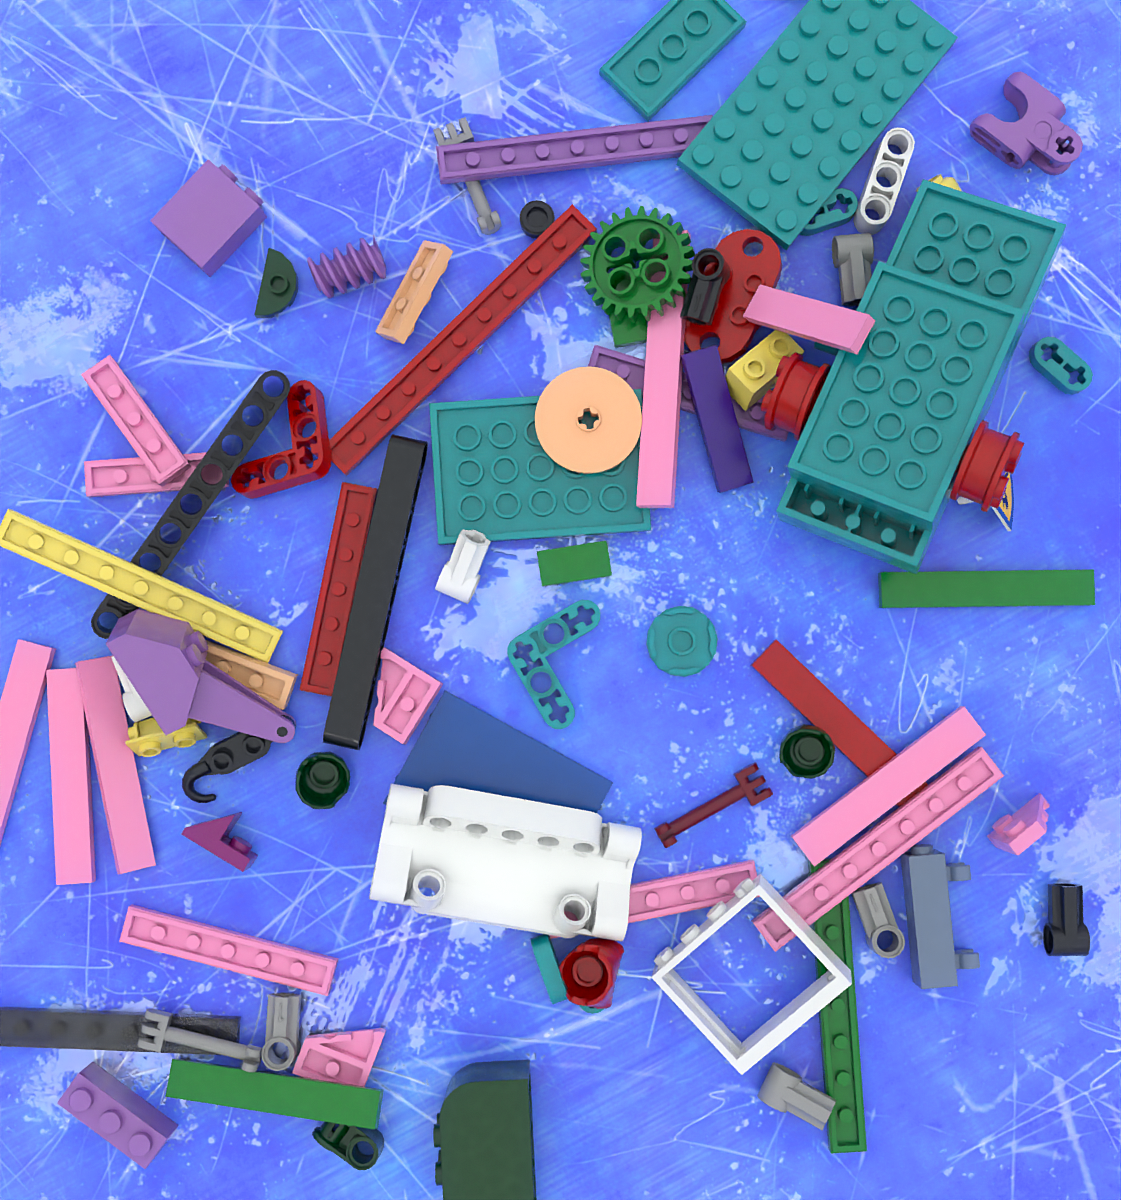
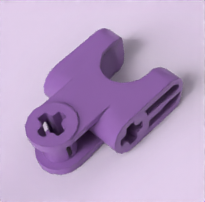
(1035, 133)

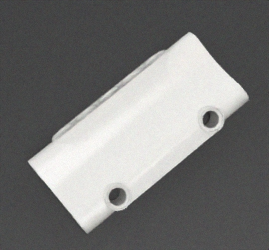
(505, 862)

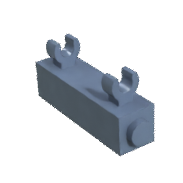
(929, 917)

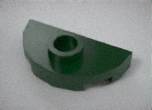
(277, 287)

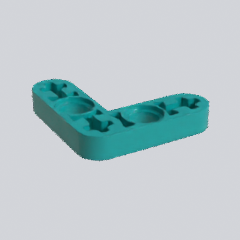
(542, 649)

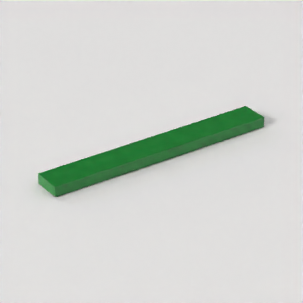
(840, 1037)

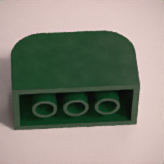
(487, 1134)

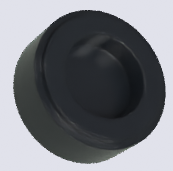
(536, 218)

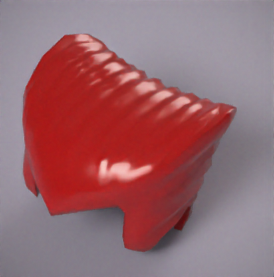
(592, 972)

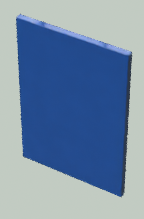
(486, 755)

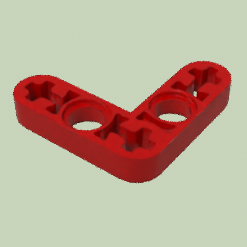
(298, 456)

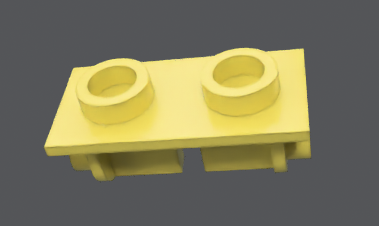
(149, 739)

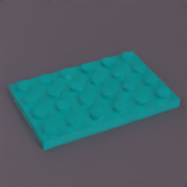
(506, 486)

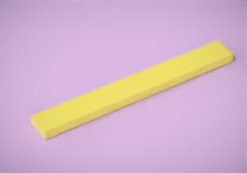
(137, 585)

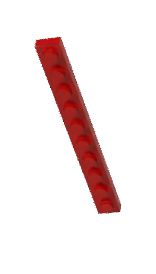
(460, 339)

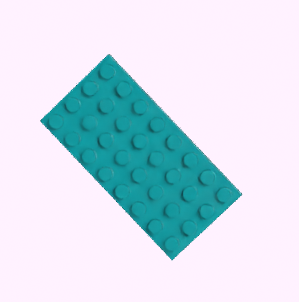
(814, 109)

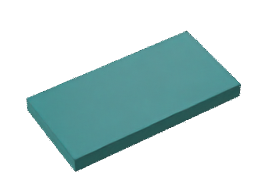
(670, 52)

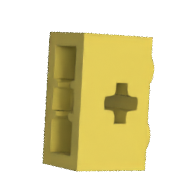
(756, 370)

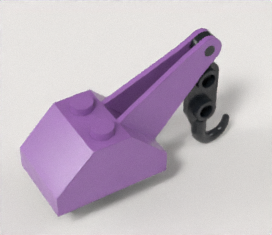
(178, 683)

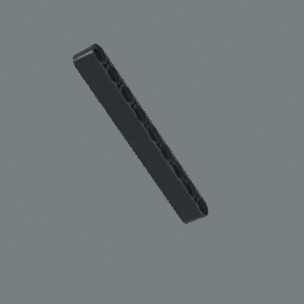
(196, 485)
(375, 592)

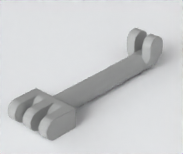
(488, 221)
(164, 1032)

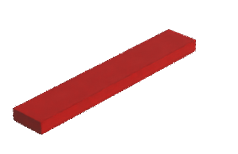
(338, 587)
(825, 710)

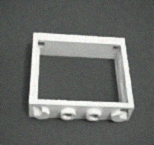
(787, 1020)

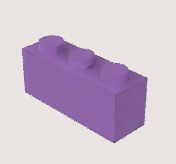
(117, 1114)

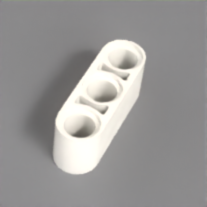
(892, 168)

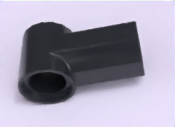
(705, 290)
(1065, 931)

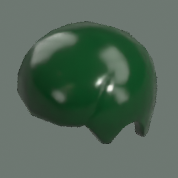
(807, 751)
(322, 780)

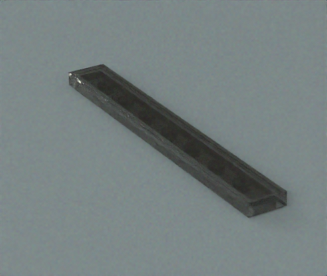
(103, 1029)

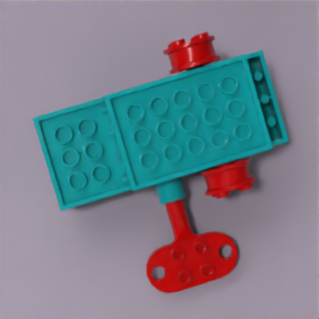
(904, 418)

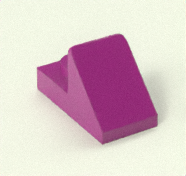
(214, 837)

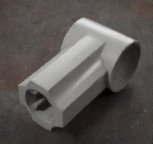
(853, 258)
(878, 917)
(282, 1027)
(787, 1092)

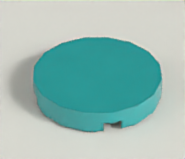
(681, 641)

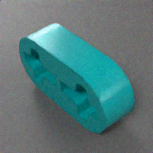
(834, 218)
(1064, 362)
(549, 967)

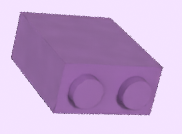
(210, 217)

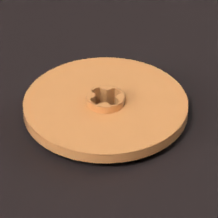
(603, 396)

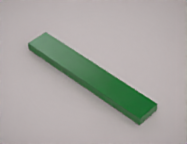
(986, 588)
(275, 1093)

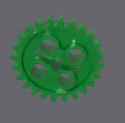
(633, 234)

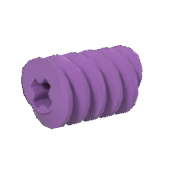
(348, 267)

